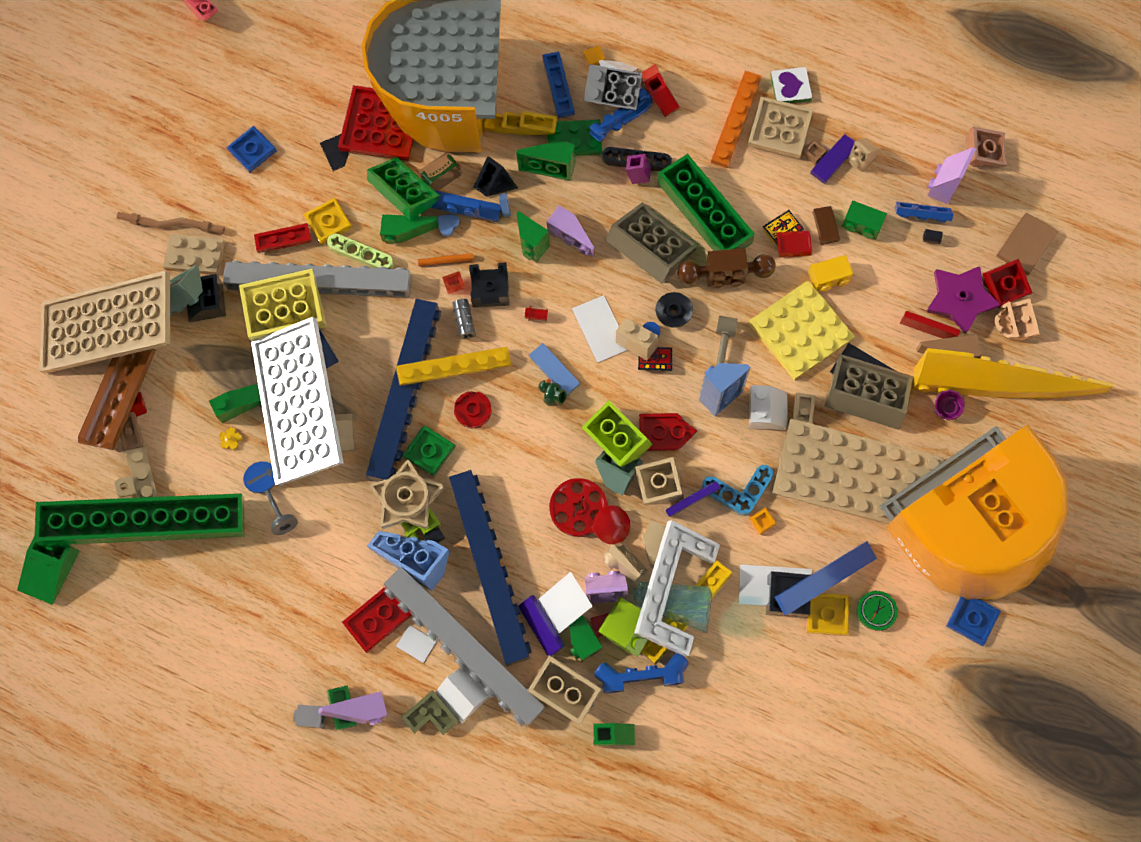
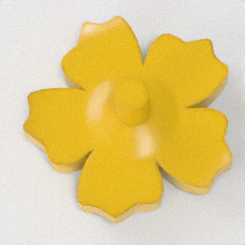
(230, 439)

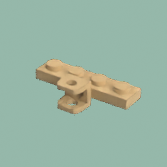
(141, 480)

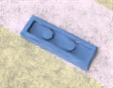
(554, 368)

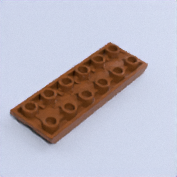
(115, 399)

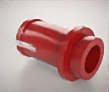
(536, 314)

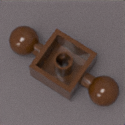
(726, 268)

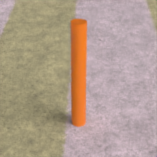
(445, 259)

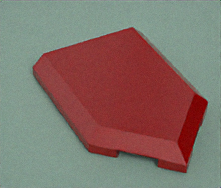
(665, 431)

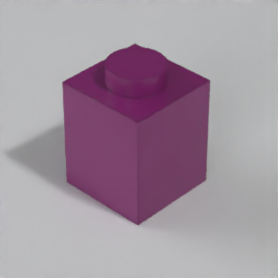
(638, 169)

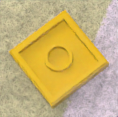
(327, 220)
(829, 615)

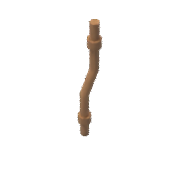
(136, 219)

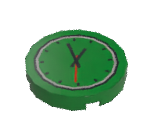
(877, 610)

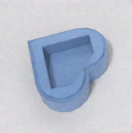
(504, 203)
(447, 224)

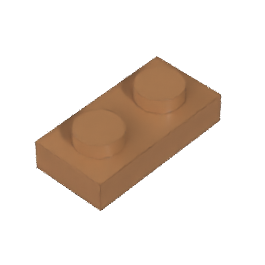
(131, 434)

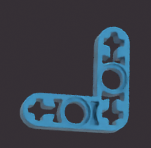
(745, 496)

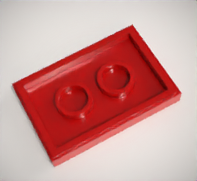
(375, 620)

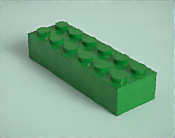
(704, 206)

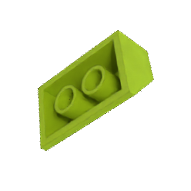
(616, 435)

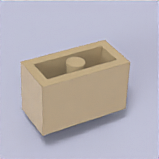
(636, 339)

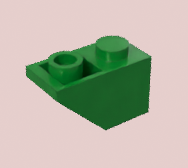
(613, 734)

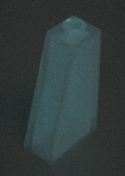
(684, 604)

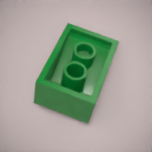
(548, 159)

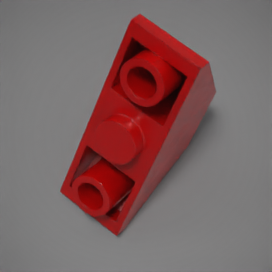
(659, 90)

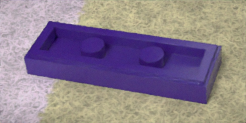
(833, 159)
(692, 499)
(541, 625)

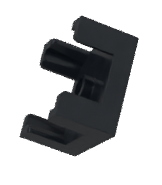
(489, 286)
(777, 584)

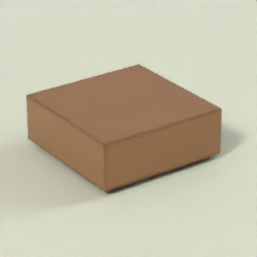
(814, 152)

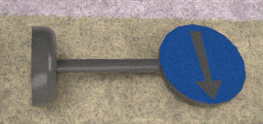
(260, 479)

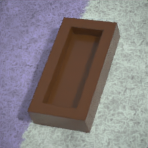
(826, 225)

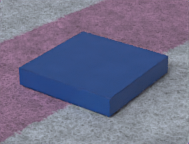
(251, 149)
(973, 619)

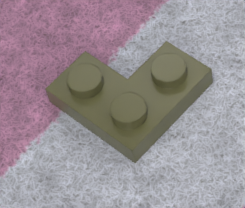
(429, 709)

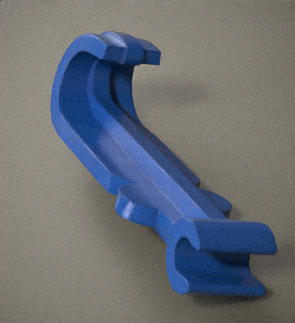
(621, 117)

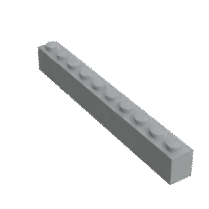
(329, 279)
(463, 647)

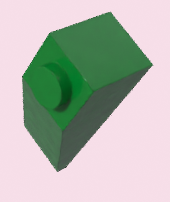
(400, 229)
(235, 402)
(583, 640)

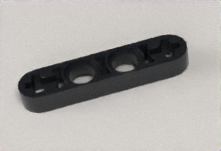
(623, 151)

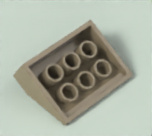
(651, 242)
(869, 391)

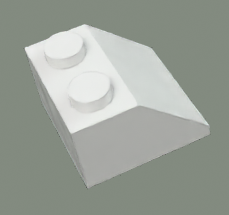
(767, 408)

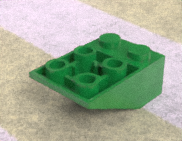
(46, 570)

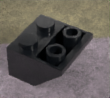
(210, 302)

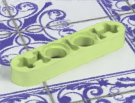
(359, 254)

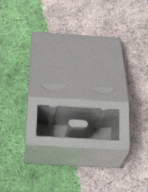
(613, 87)

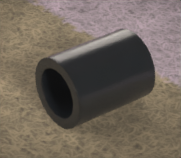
(932, 236)
(434, 535)

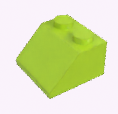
(621, 625)

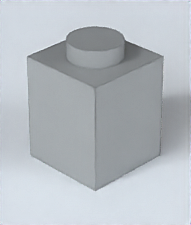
(308, 717)

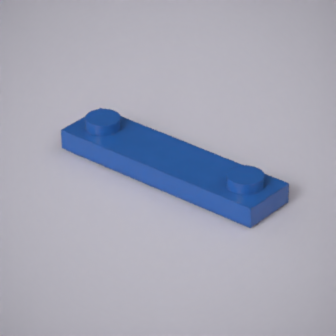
(558, 84)

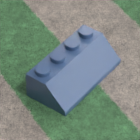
(723, 385)

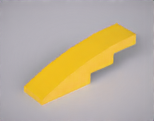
(522, 124)

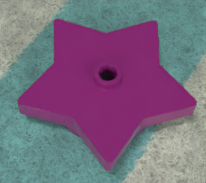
(961, 297)

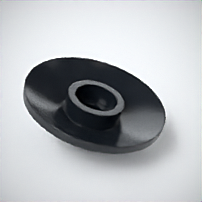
(677, 302)

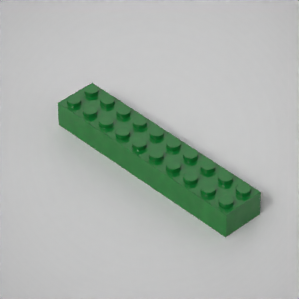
(139, 519)

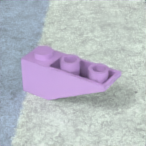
(566, 226)

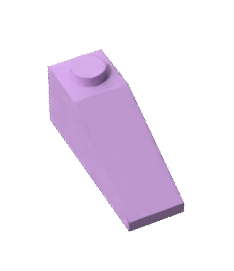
(360, 709)

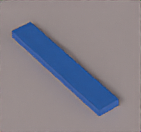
(825, 578)

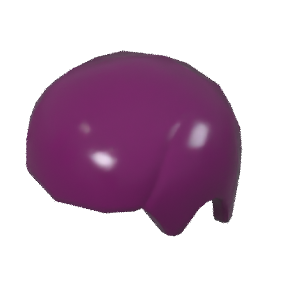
(949, 405)

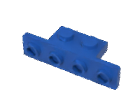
(467, 206)

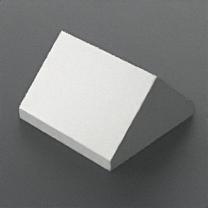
(461, 694)

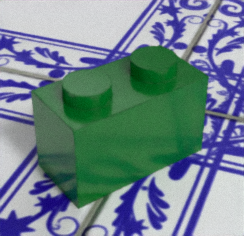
(864, 220)

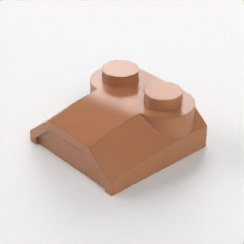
(988, 145)

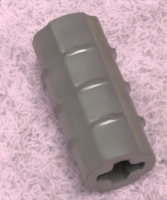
(464, 319)

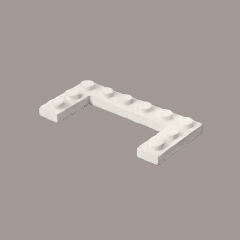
(649, 623)

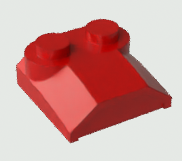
(1007, 282)

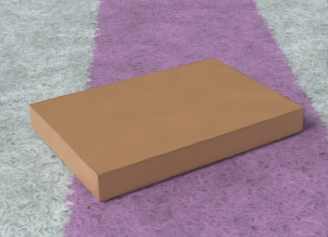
(1027, 242)

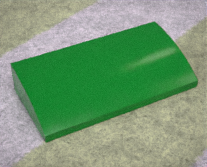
(402, 187)

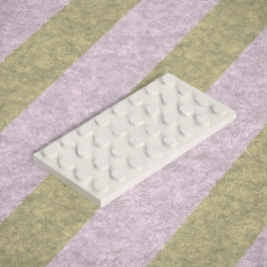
(296, 402)

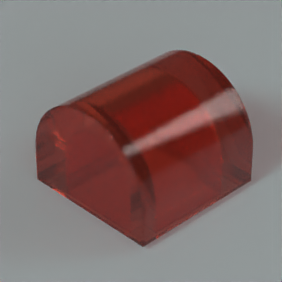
(453, 282)

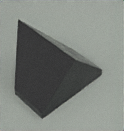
(493, 179)

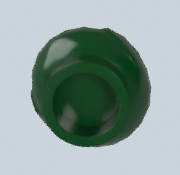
(553, 393)

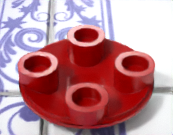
(611, 524)

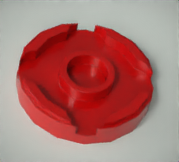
(472, 409)

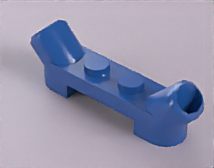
(671, 674)

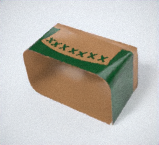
(440, 172)

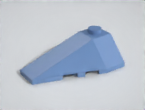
(420, 559)

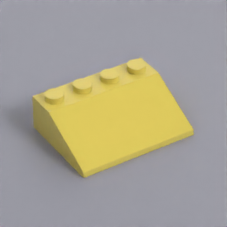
(281, 303)

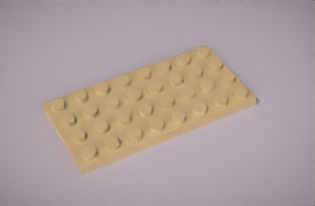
(105, 322)
(846, 470)

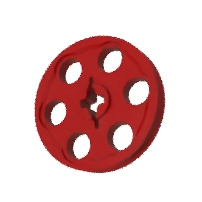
(574, 499)

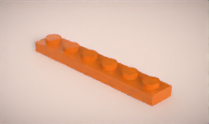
(736, 119)

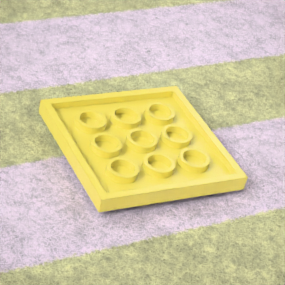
(801, 330)

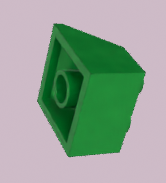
(533, 237)

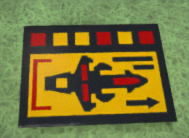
(783, 223)

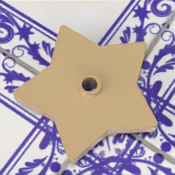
(401, 485)

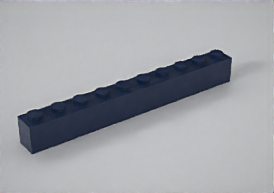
(403, 398)
(489, 568)

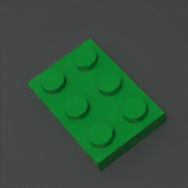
(578, 134)

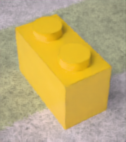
(830, 273)

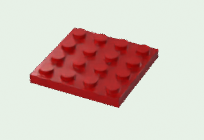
(371, 128)

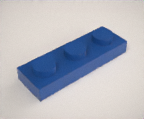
(923, 212)

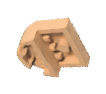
(1017, 321)

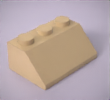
(565, 689)

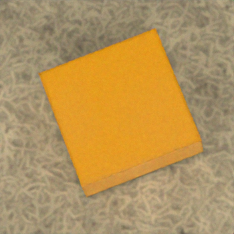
(593, 55)
(762, 521)

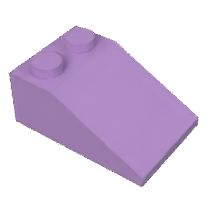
(949, 175)
(605, 587)

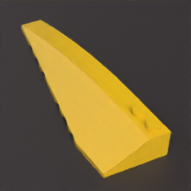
(971, 376)

